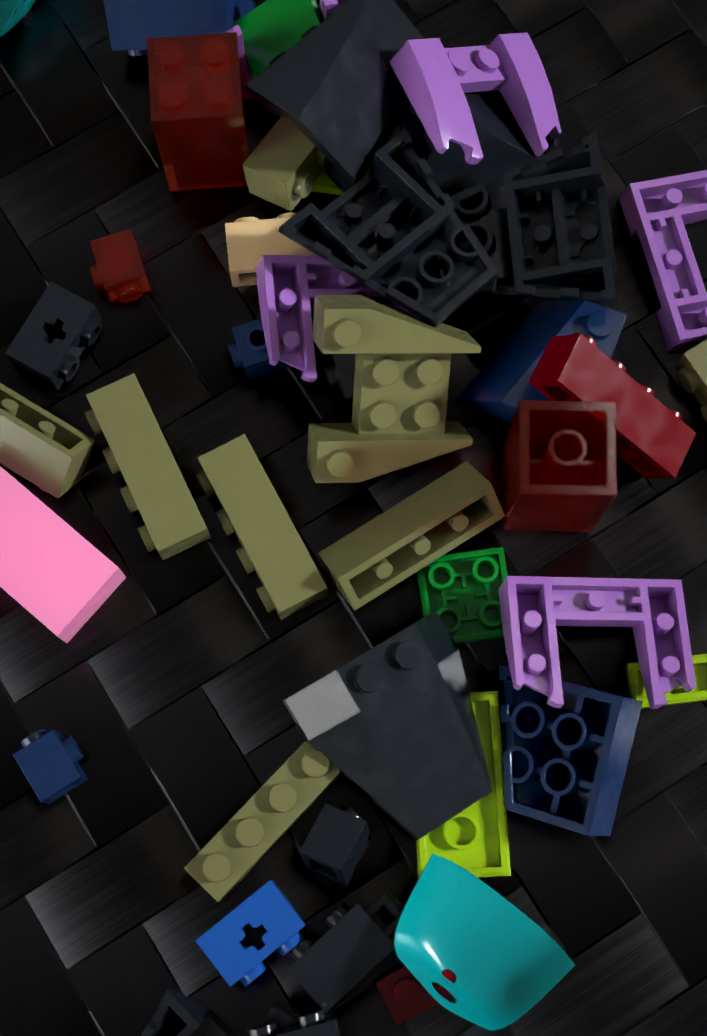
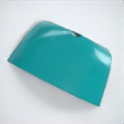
(489, 944)

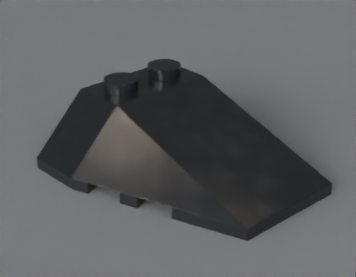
(401, 726)

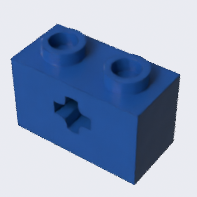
(225, 943)

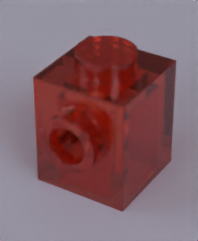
(119, 267)

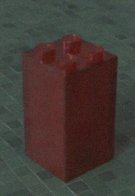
(199, 110)
(559, 465)

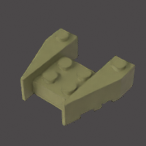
(396, 392)

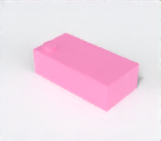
(50, 563)

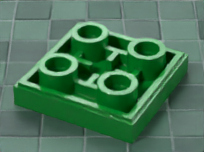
(275, 28)
(465, 593)

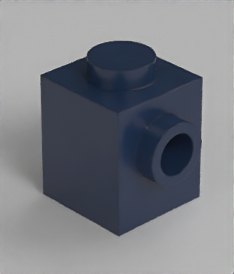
(251, 351)
(51, 764)

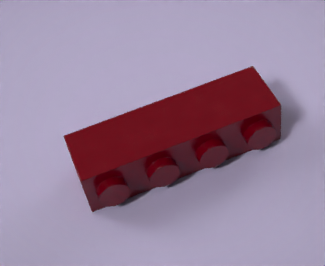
(647, 431)

